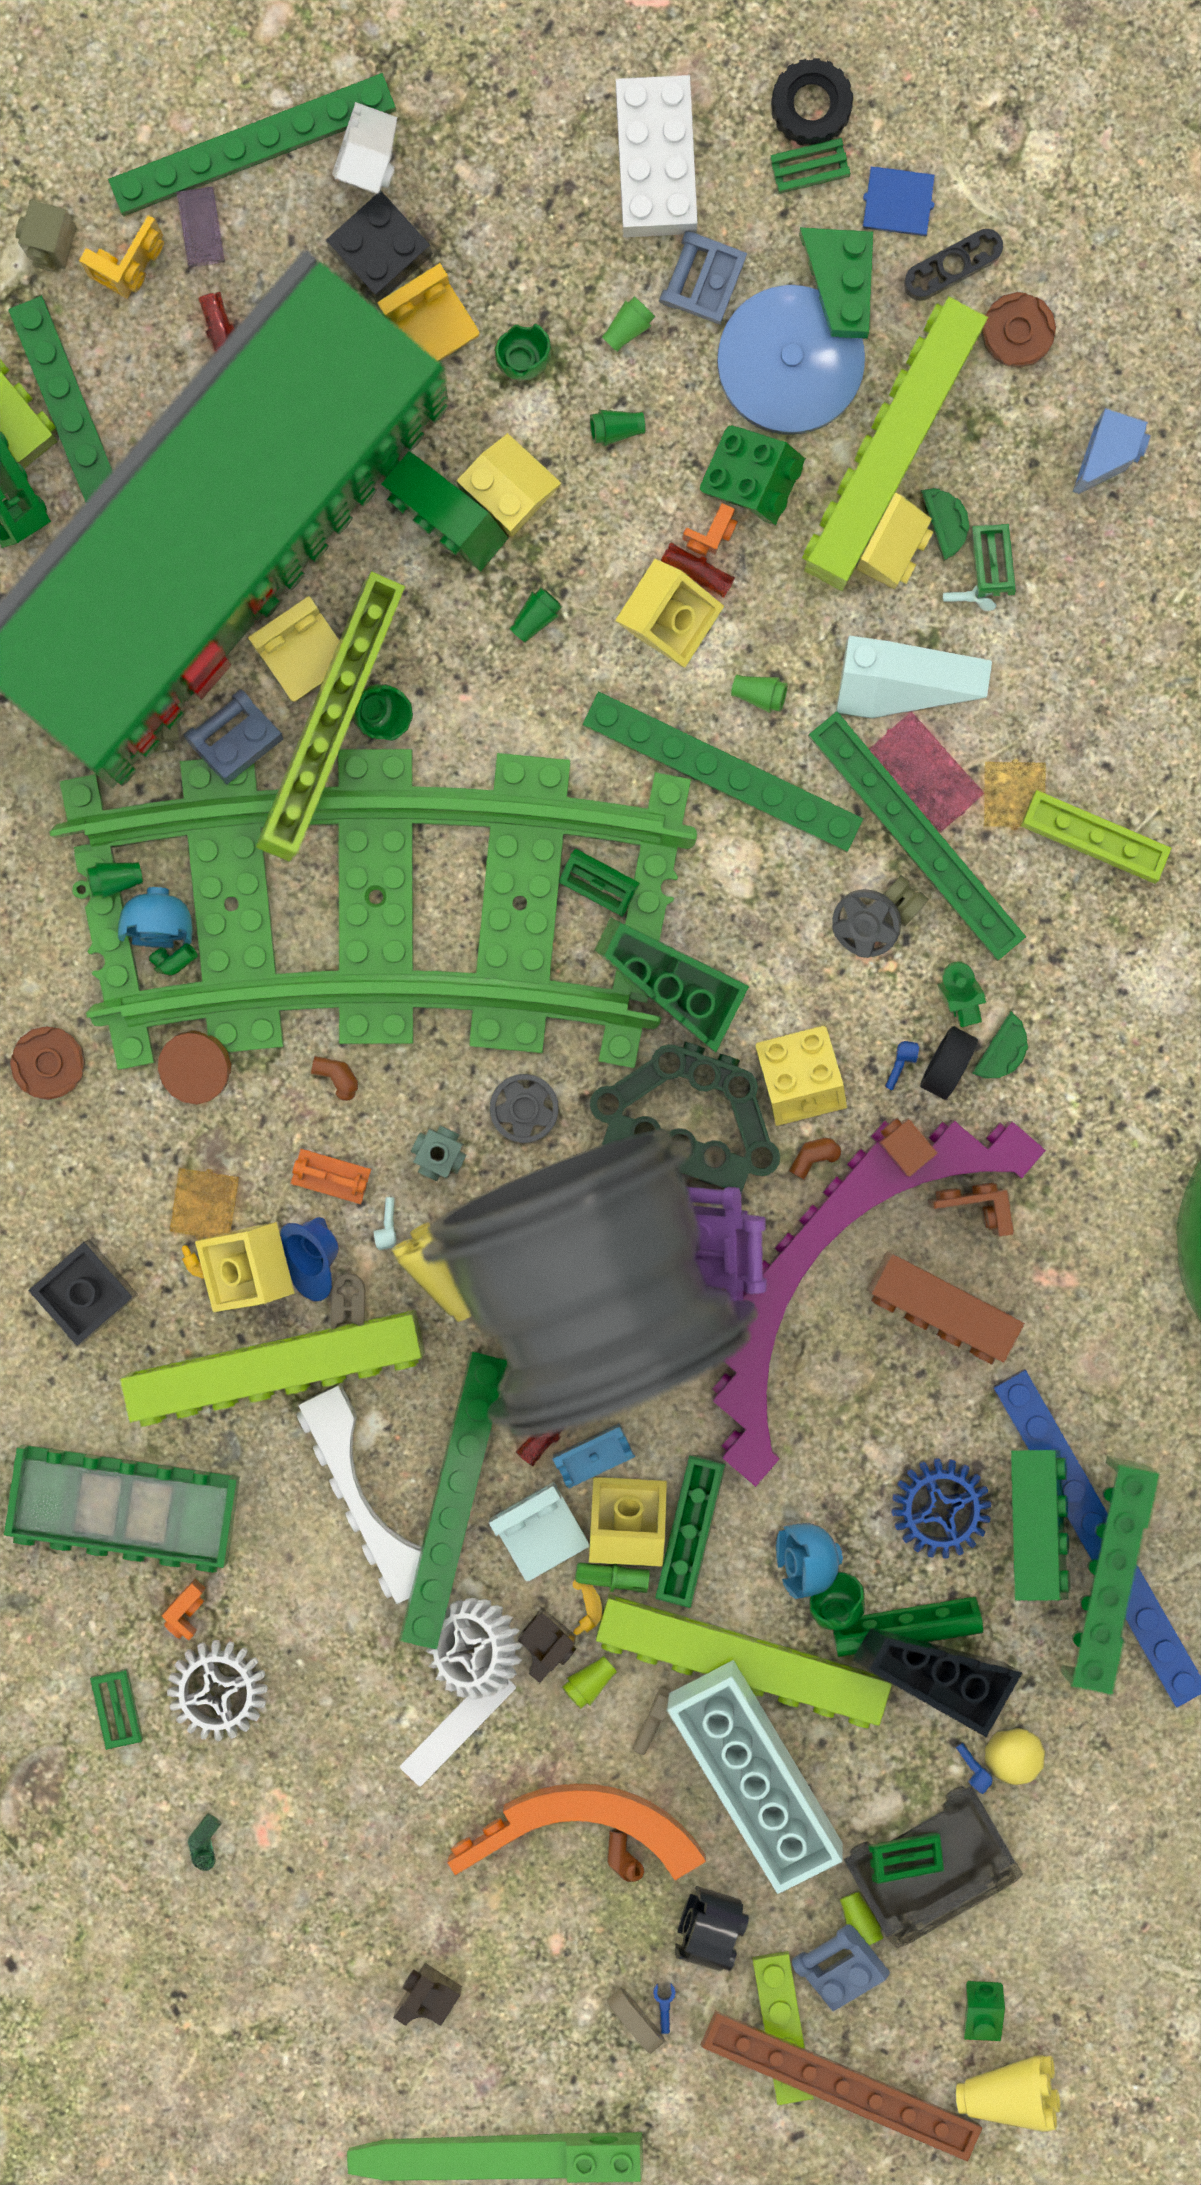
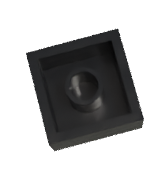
(379, 247)
(83, 1292)

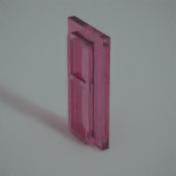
(926, 772)

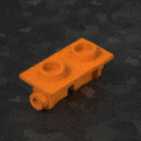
(330, 1176)

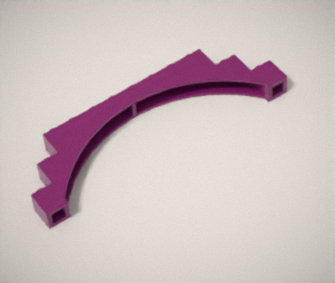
(868, 1183)

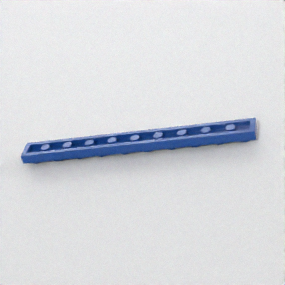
(1086, 1511)

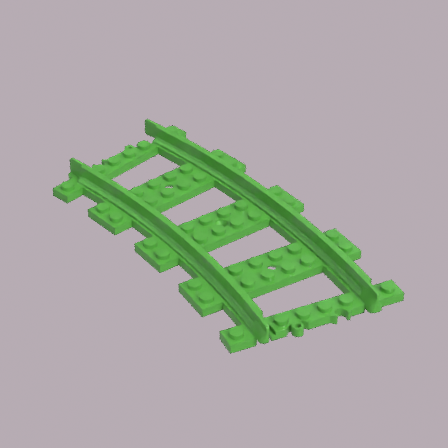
(376, 973)

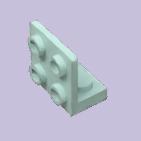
(539, 1531)

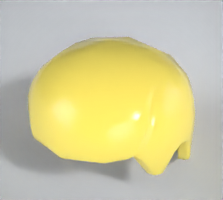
(1015, 1756)

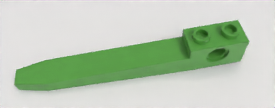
(529, 2156)

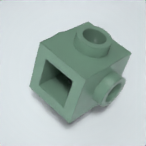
(453, 1156)

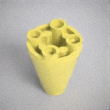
(431, 1276)
(1013, 2095)

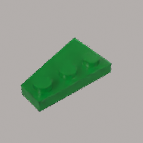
(843, 277)

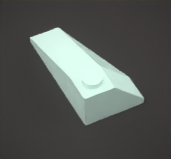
(900, 678)

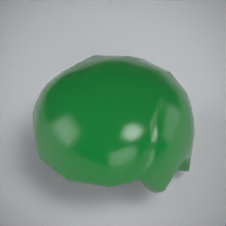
(523, 352)
(383, 712)
(840, 1604)

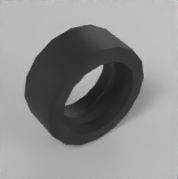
(949, 1063)

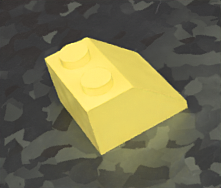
(508, 484)
(895, 542)
(669, 612)
(245, 1267)
(628, 1521)

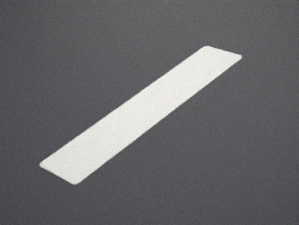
(451, 1734)

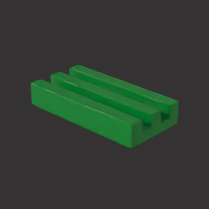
(808, 151)
(995, 586)
(601, 877)
(110, 1678)
(878, 1861)

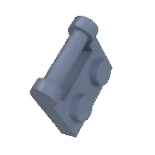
(715, 280)
(240, 745)
(848, 1976)

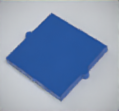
(898, 201)

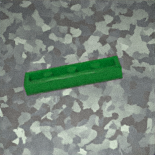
(690, 1530)
(922, 1623)

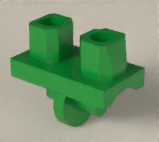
(962, 993)

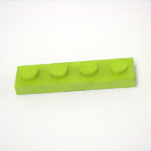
(1096, 837)
(780, 2011)

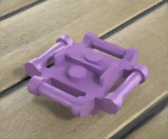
(729, 1242)

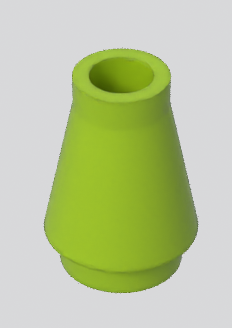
(588, 1682)
(861, 1917)

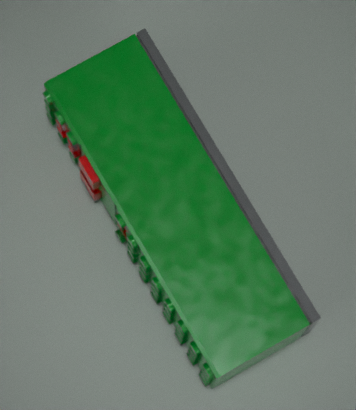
(213, 517)

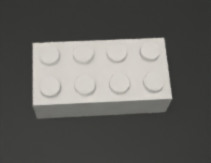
(656, 156)

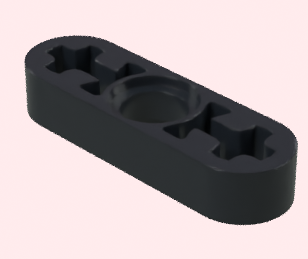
(982, 261)

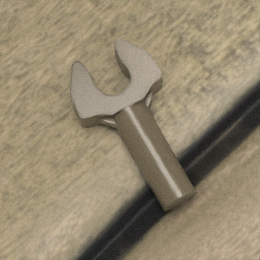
(657, 1714)

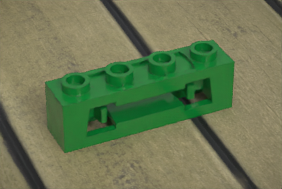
(24, 511)

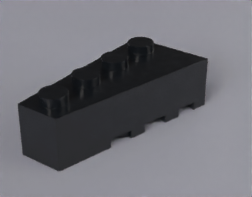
(947, 1679)

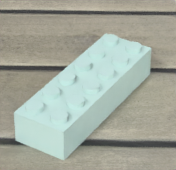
(755, 1777)

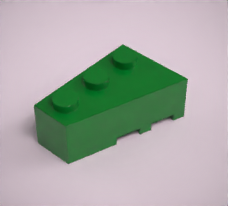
(444, 510)

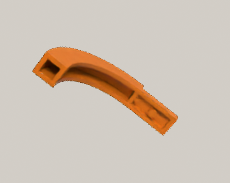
(592, 1804)

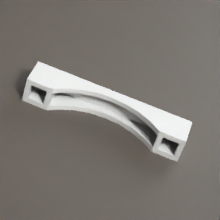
(332, 1425)

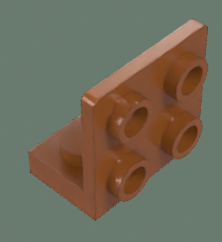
(995, 1215)

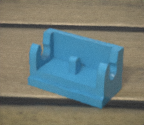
(593, 1456)

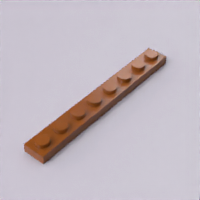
(841, 2085)

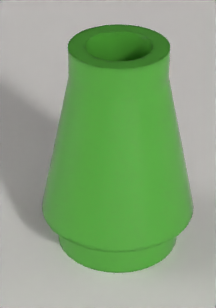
(628, 323)
(761, 692)

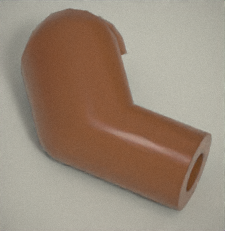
(340, 1074)
(812, 1152)
(621, 1860)

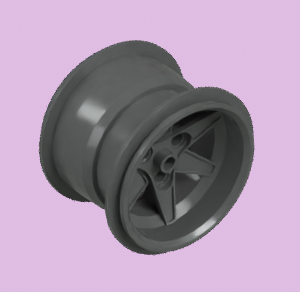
(590, 1284)

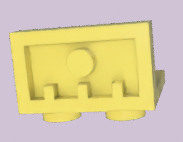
(297, 648)
(801, 1075)

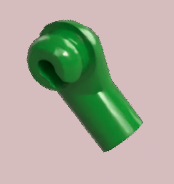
(173, 963)

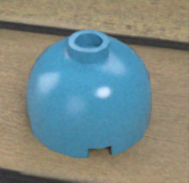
(155, 920)
(809, 1559)

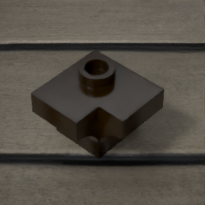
(548, 1643)
(427, 1996)

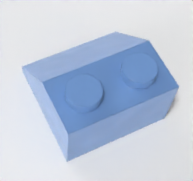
(1112, 448)

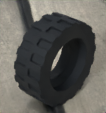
(811, 73)

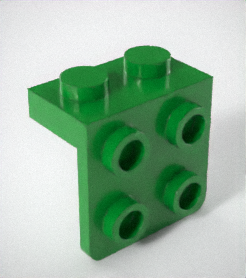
(753, 472)

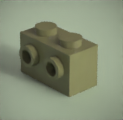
(46, 235)

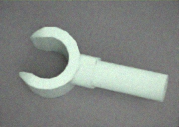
(970, 596)
(386, 1237)

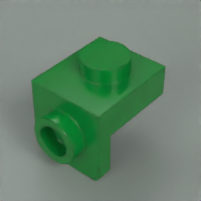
(984, 2011)

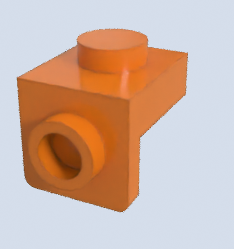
(721, 528)

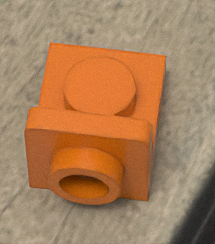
(185, 1603)

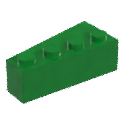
(682, 986)
(1039, 1525)

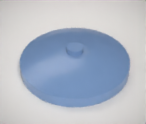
(784, 364)

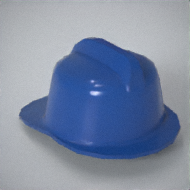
(309, 1254)

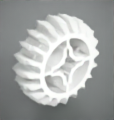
(490, 1662)
(223, 1704)

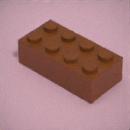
(946, 1307)

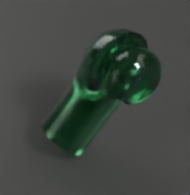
(200, 1843)

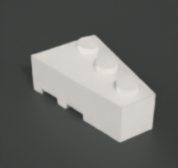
(366, 149)

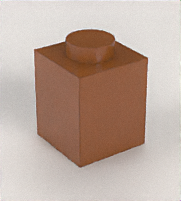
(906, 1146)

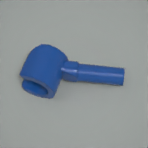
(906, 1052)
(981, 1778)
(664, 2007)

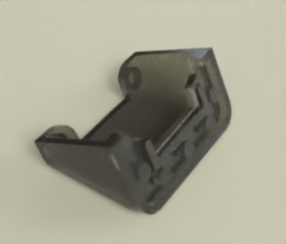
(974, 1869)

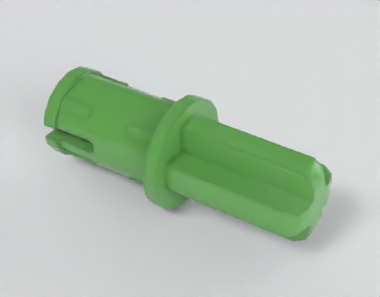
(613, 1577)

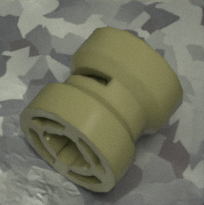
(912, 901)

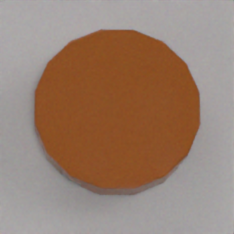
(1019, 330)
(47, 1063)
(194, 1067)

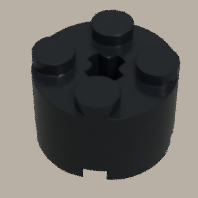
(711, 1929)

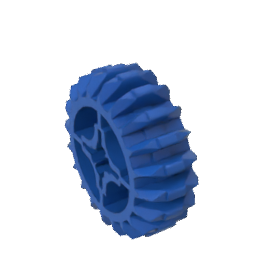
(925, 1513)

